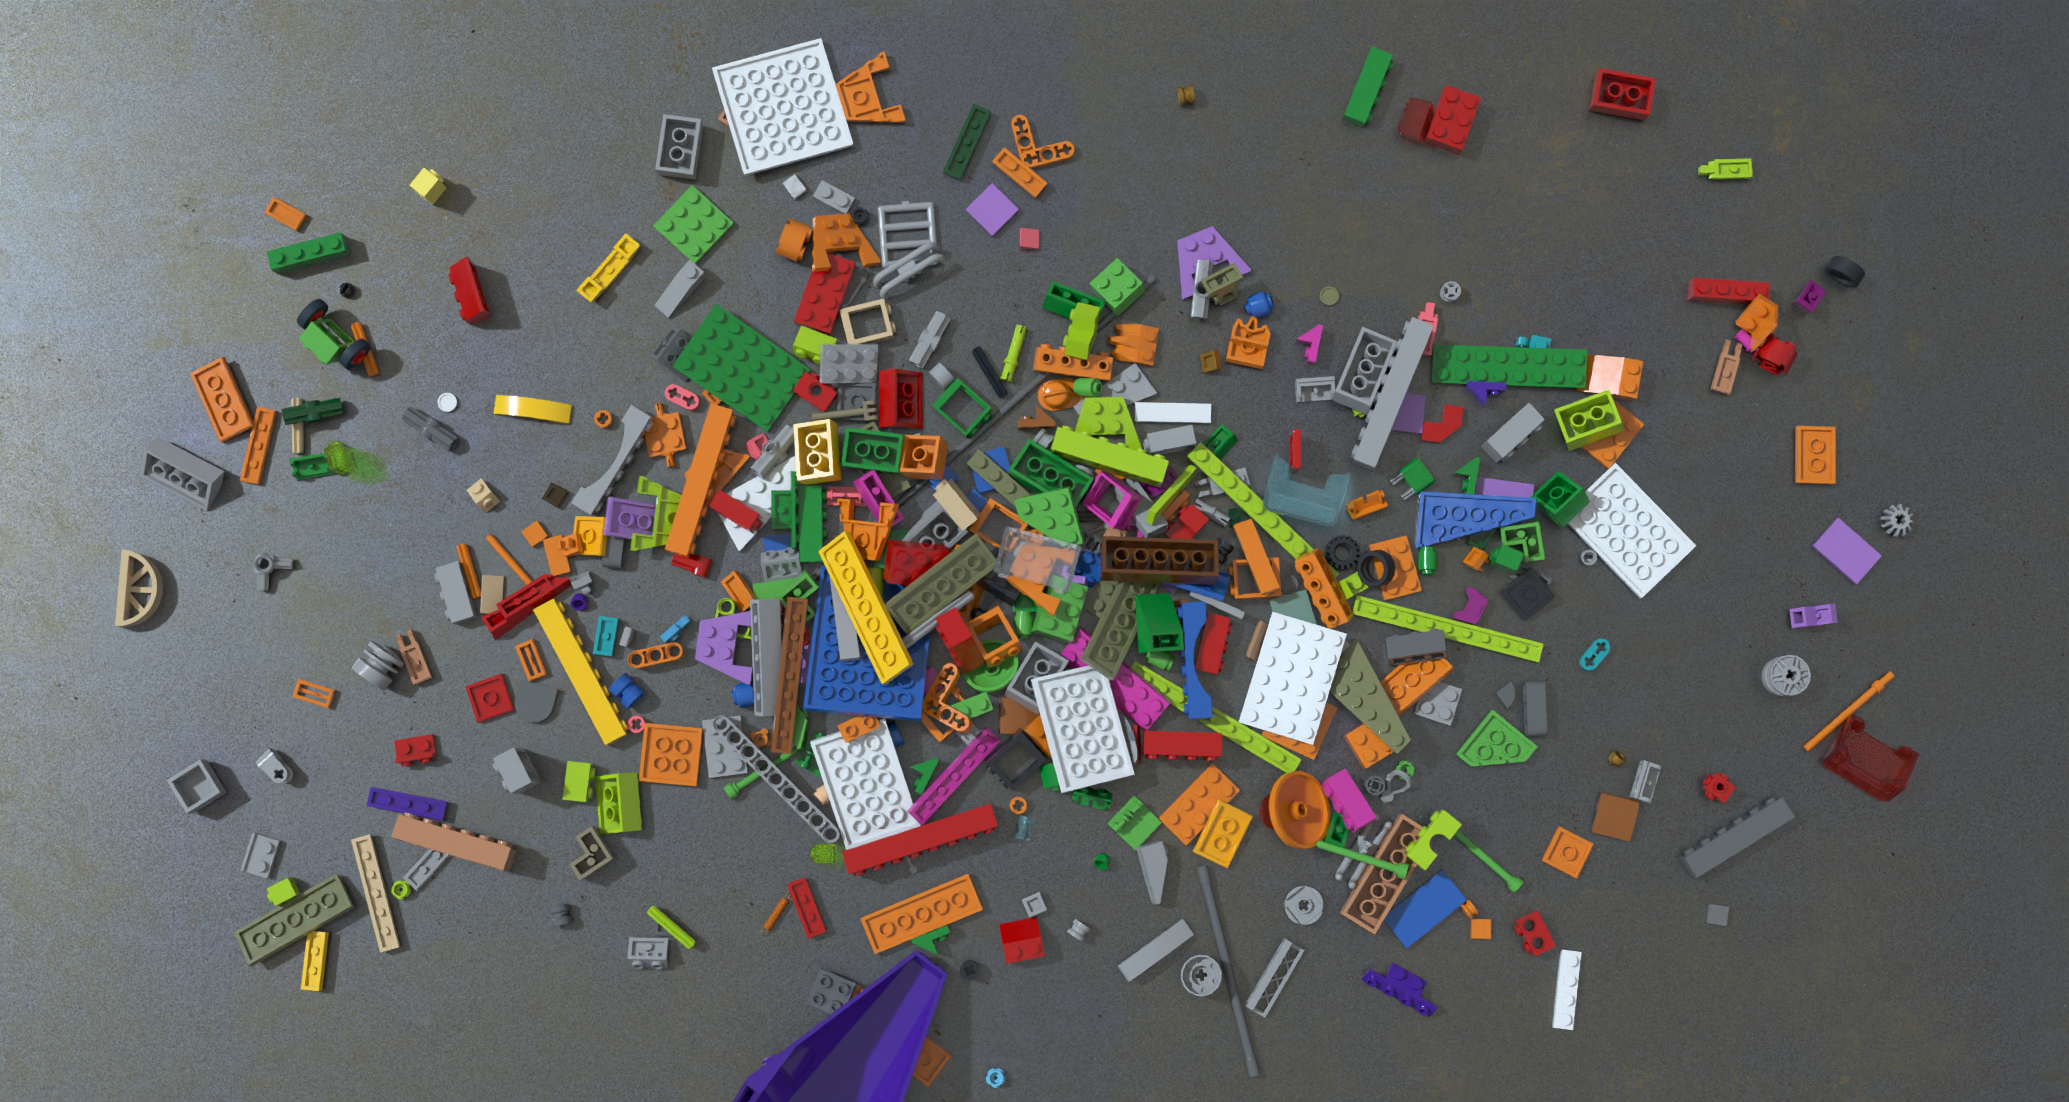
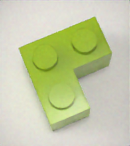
(1082, 330)

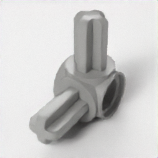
(274, 563)

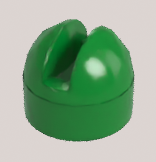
(1102, 861)

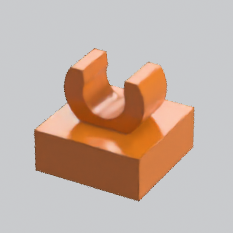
(571, 545)
(1476, 558)

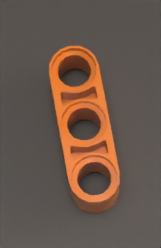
(646, 655)

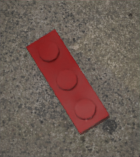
(806, 907)

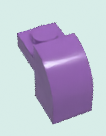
(1813, 616)

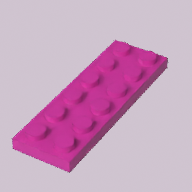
(1130, 691)

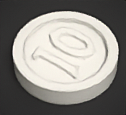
(447, 402)

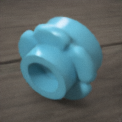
(990, 1078)

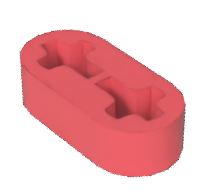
(684, 393)

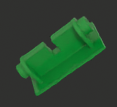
(1101, 797)

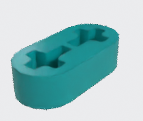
(1597, 657)

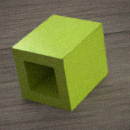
(283, 891)

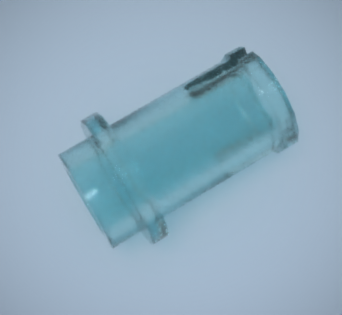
(1022, 827)

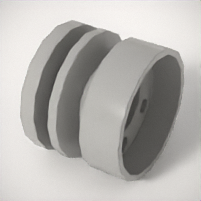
(378, 665)
(1775, 674)
(1194, 984)

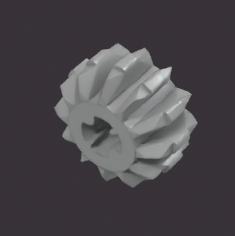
(1904, 520)

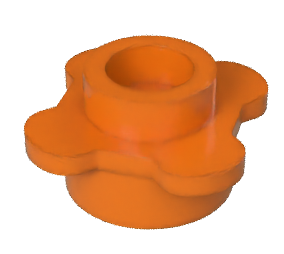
(764, 735)

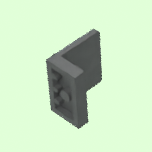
(670, 349)

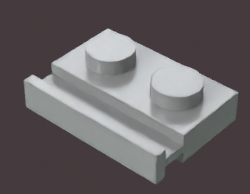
(260, 855)

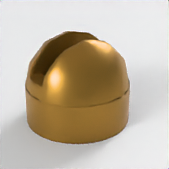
(1617, 758)

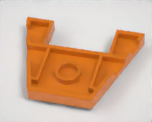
(860, 96)
(839, 233)
(868, 536)
(1035, 592)

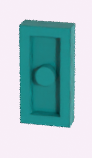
(605, 636)

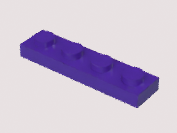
(407, 803)

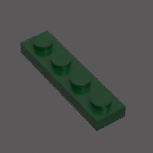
(967, 142)

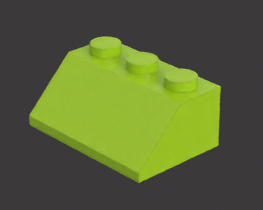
(618, 803)

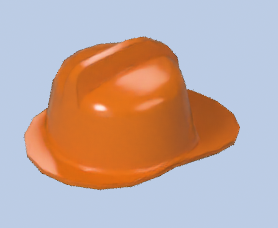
(1058, 394)

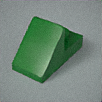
(1469, 471)
(927, 769)
(1337, 831)
(926, 940)

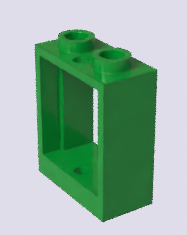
(949, 394)

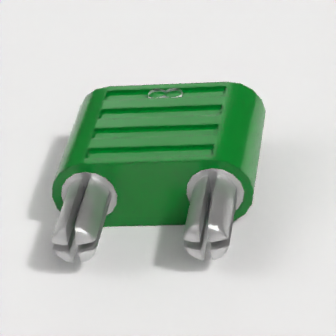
(1415, 476)

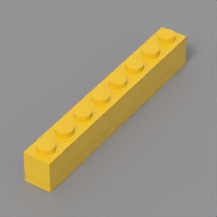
(580, 671)

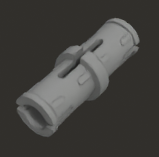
(1212, 513)

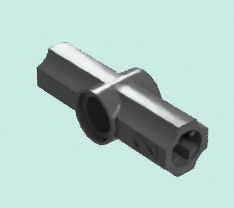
(429, 428)

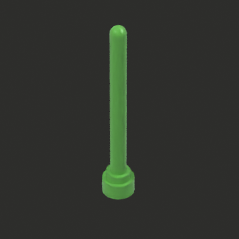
(734, 789)
(1399, 869)
(1513, 882)

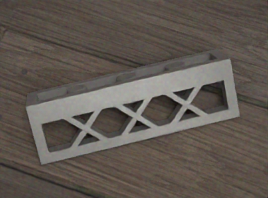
(1268, 974)

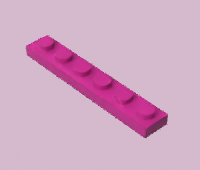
(953, 776)

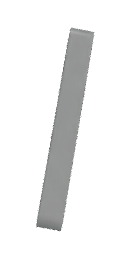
(772, 769)

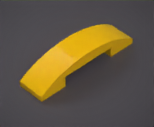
(609, 269)
(532, 408)

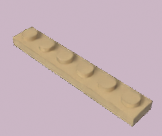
(375, 893)

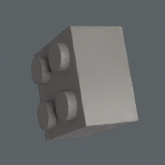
(196, 786)

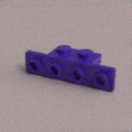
(1401, 986)

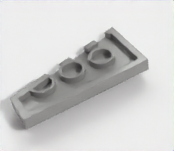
(1129, 384)

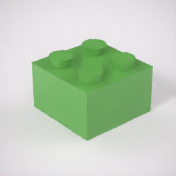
(1117, 287)

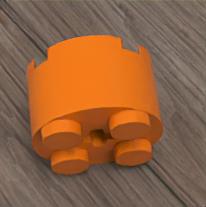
(793, 239)

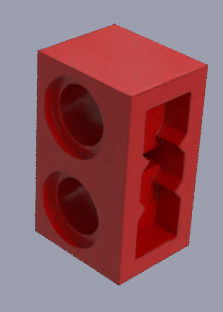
(1539, 930)

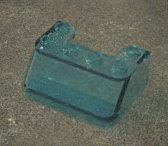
(1301, 500)

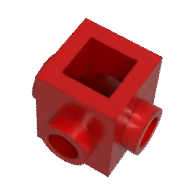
(1723, 789)

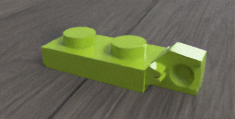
(1727, 169)

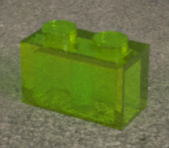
(340, 458)

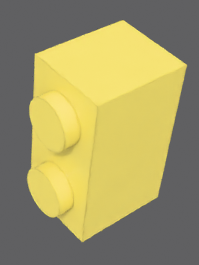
(428, 185)

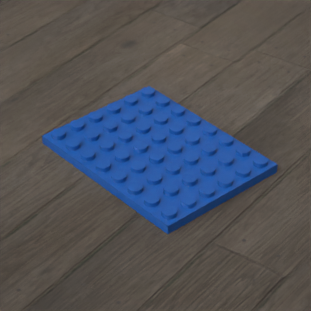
(854, 685)

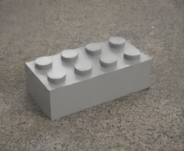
(1364, 370)

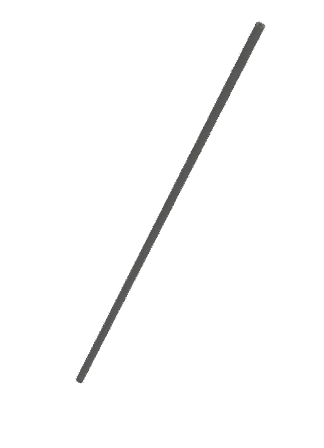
(993, 419)

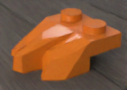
(1134, 343)
(1248, 344)

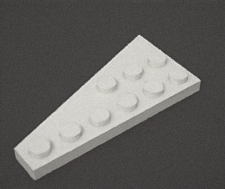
(757, 496)

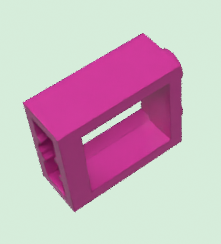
(1126, 507)

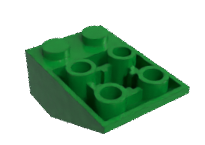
(1157, 624)

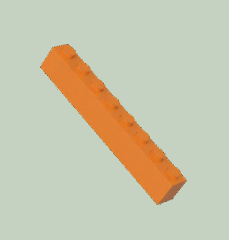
(700, 480)

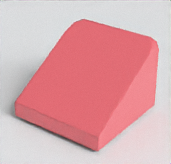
(1029, 238)
(755, 446)

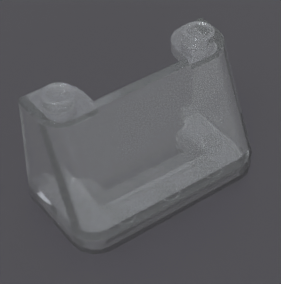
(1037, 559)

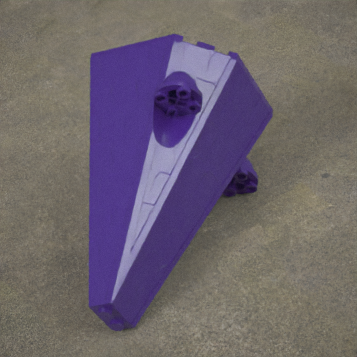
(862, 1048)

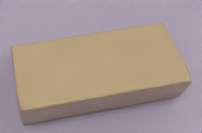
(491, 593)

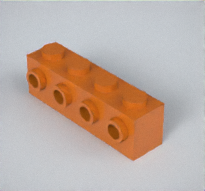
(1056, 362)
(1323, 588)

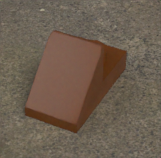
(1042, 421)

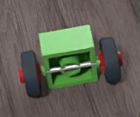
(328, 339)

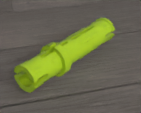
(1013, 354)

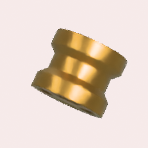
(1186, 95)

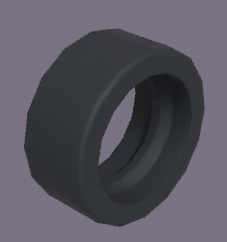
(1845, 271)
(1388, 565)

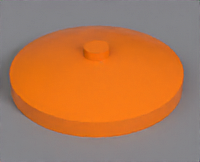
(1299, 810)

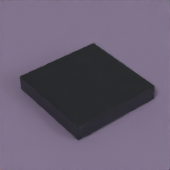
(1527, 593)

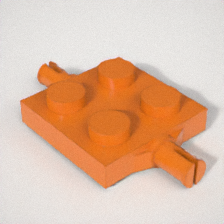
(666, 435)

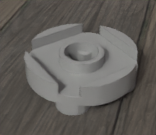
(1314, 907)

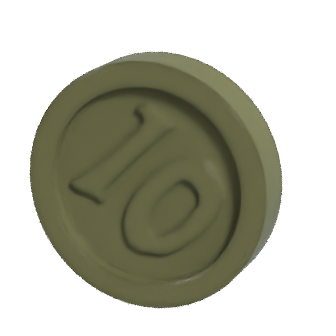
(1329, 296)

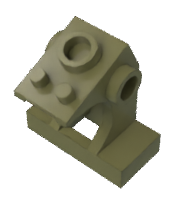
(1223, 285)

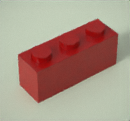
(1213, 644)

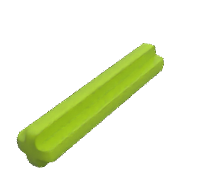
(671, 927)

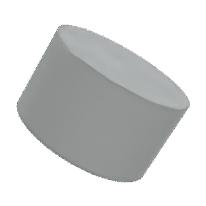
(941, 376)

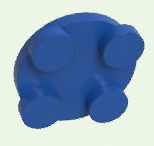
(1089, 567)

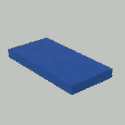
(1424, 908)

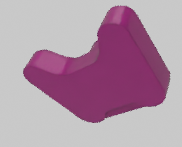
(1473, 608)

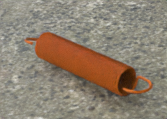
(776, 914)

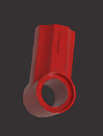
(696, 564)

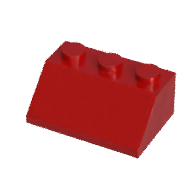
(469, 291)
(900, 399)

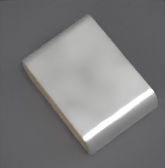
(794, 187)

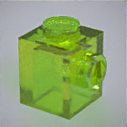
(823, 853)

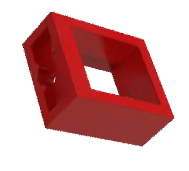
(736, 512)

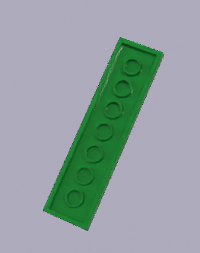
(1509, 365)

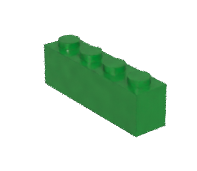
(1368, 86)
(308, 253)
(811, 523)

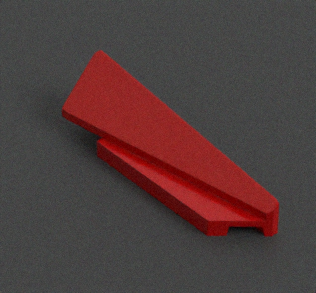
(522, 602)

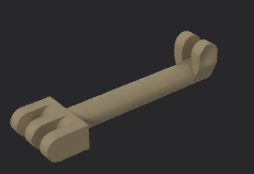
(816, 416)

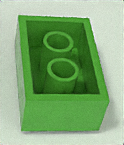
(1064, 623)

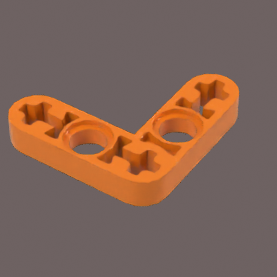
(1031, 151)
(938, 700)

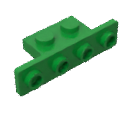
(783, 509)

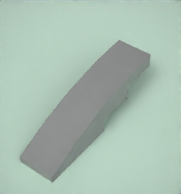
(1155, 950)

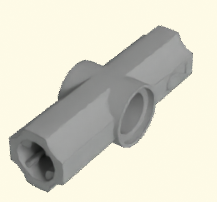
(1200, 302)
(929, 339)
(773, 452)

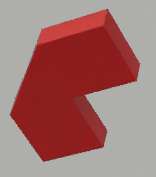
(1438, 432)

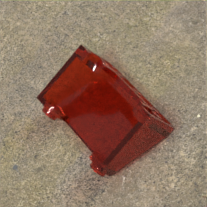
(1869, 762)

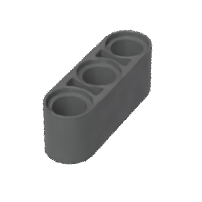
(614, 553)
(1535, 708)

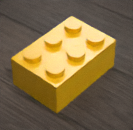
(817, 452)

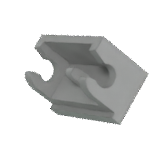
(1314, 389)
(1645, 781)

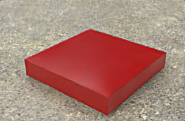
(1295, 450)
(490, 698)

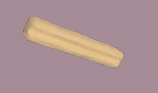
(297, 431)

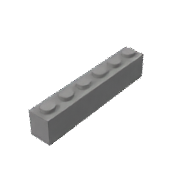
(766, 653)

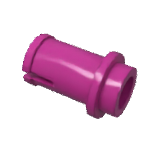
(1745, 339)

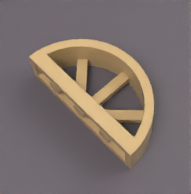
(125, 589)

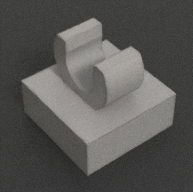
(582, 581)

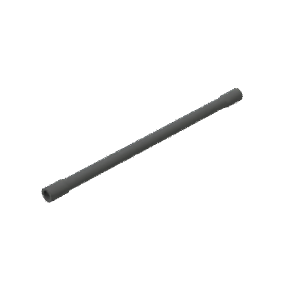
(1250, 1058)

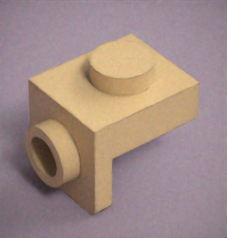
(483, 495)

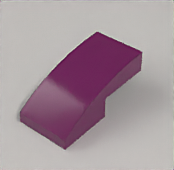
(1169, 478)

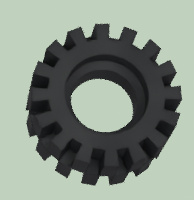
(1342, 541)

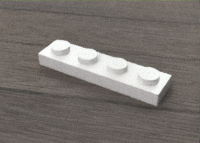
(1566, 989)

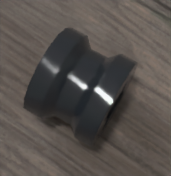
(971, 971)

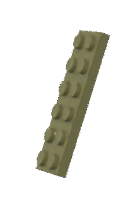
(941, 584)
(1116, 628)
(294, 919)

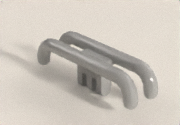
(907, 268)
(1365, 848)

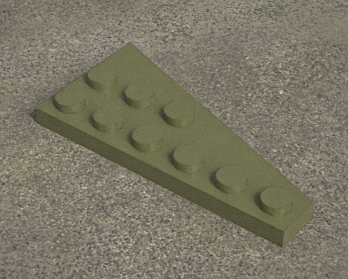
(1363, 695)

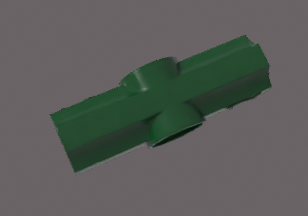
(312, 411)

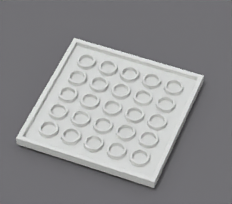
(782, 107)

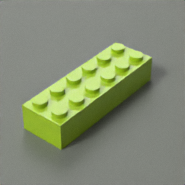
(1109, 457)

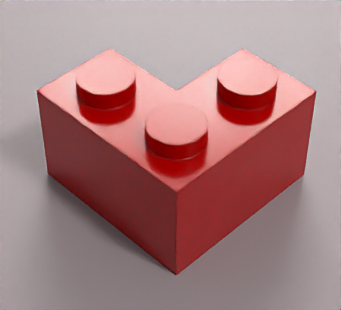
(1188, 524)

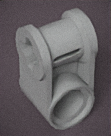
(273, 764)

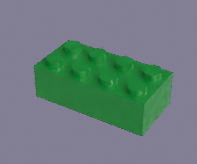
(1045, 472)

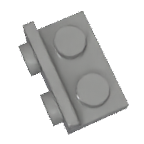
(780, 564)
(648, 952)

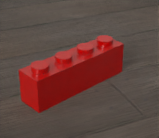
(1726, 290)

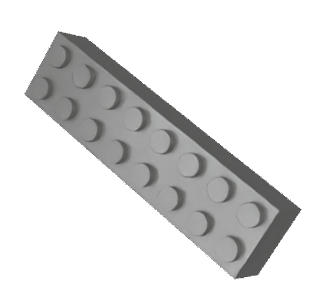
(1390, 398)

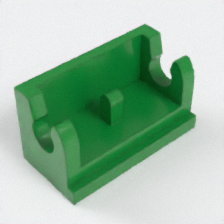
(310, 466)

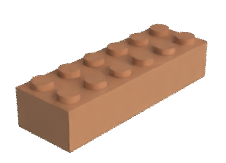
(456, 844)
(1380, 887)

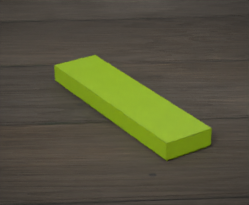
(1171, 494)

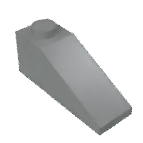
(680, 288)
(1153, 864)

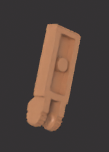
(1726, 369)
(414, 659)

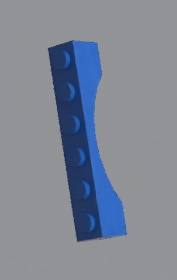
(1198, 701)

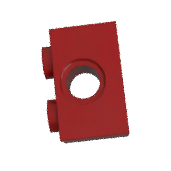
(804, 390)

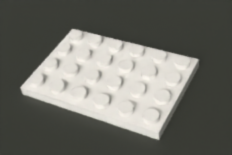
(1630, 531)
(1292, 678)
(1082, 728)
(865, 785)

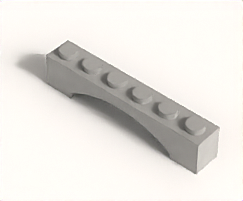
(635, 425)

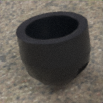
(350, 291)

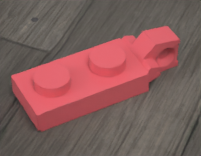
(1432, 319)

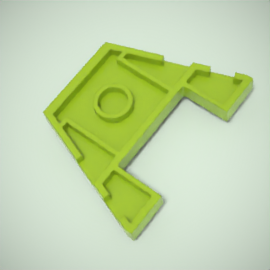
(1107, 416)
(665, 512)

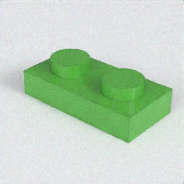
(974, 706)

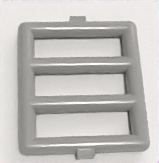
(883, 228)

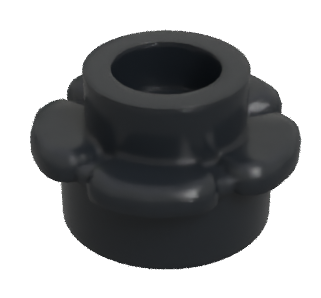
(860, 211)

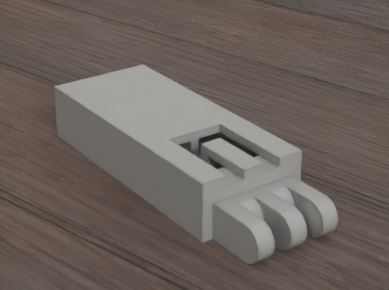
(1141, 512)

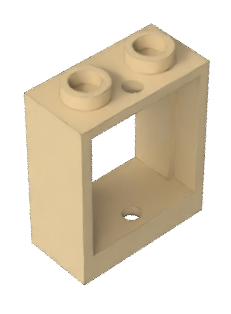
(873, 338)
(956, 503)

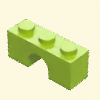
(1420, 851)

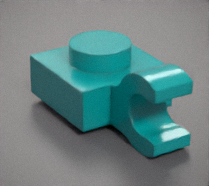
(1534, 342)

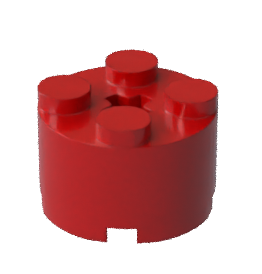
(1775, 355)

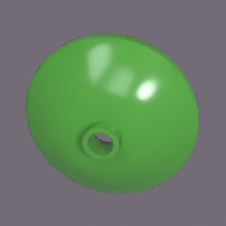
(985, 681)

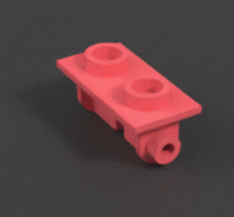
(844, 493)

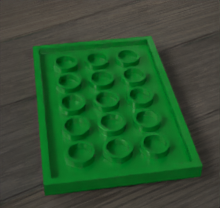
(740, 367)

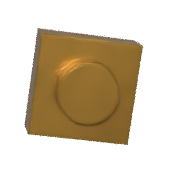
(1210, 361)

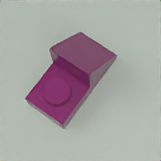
(1809, 297)

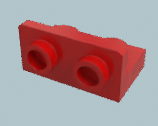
(415, 749)

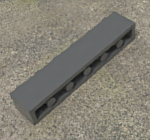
(1737, 837)

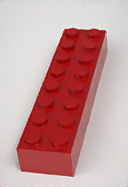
(920, 838)

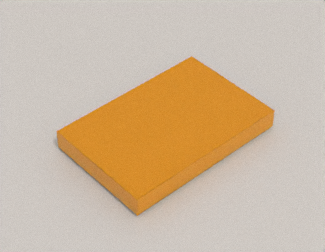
(1222, 833)

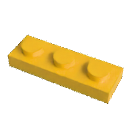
(314, 961)

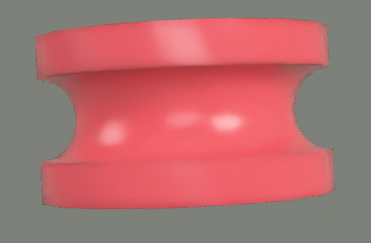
(630, 724)

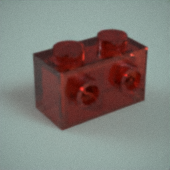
(1416, 119)

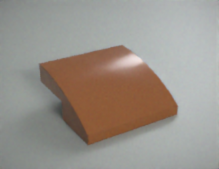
(1013, 716)
(1615, 816)

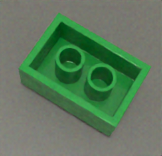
(872, 450)

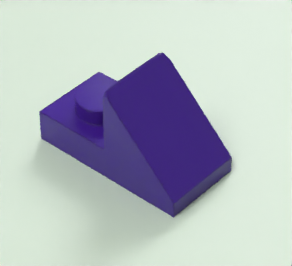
(1480, 389)

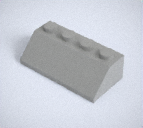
(181, 473)

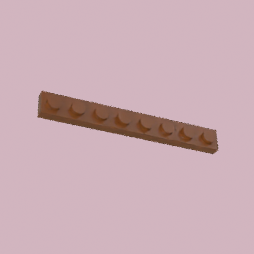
(789, 675)

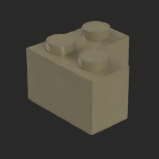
(596, 853)

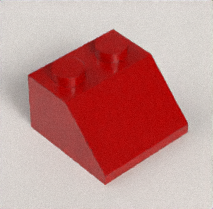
(1021, 940)

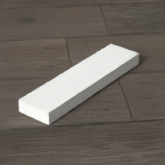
(1172, 412)

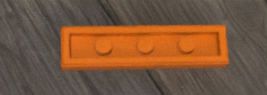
(258, 446)
(1256, 557)

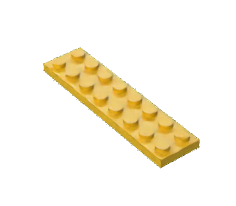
(865, 607)

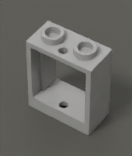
(1170, 440)

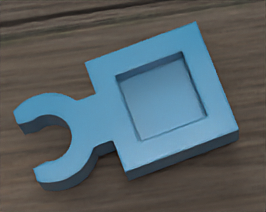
(672, 633)

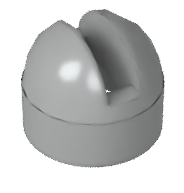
(1588, 561)

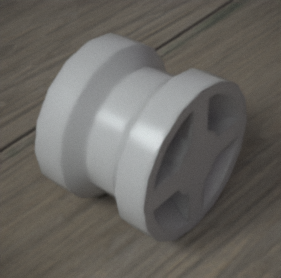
(1453, 291)
(1043, 438)
(1079, 930)

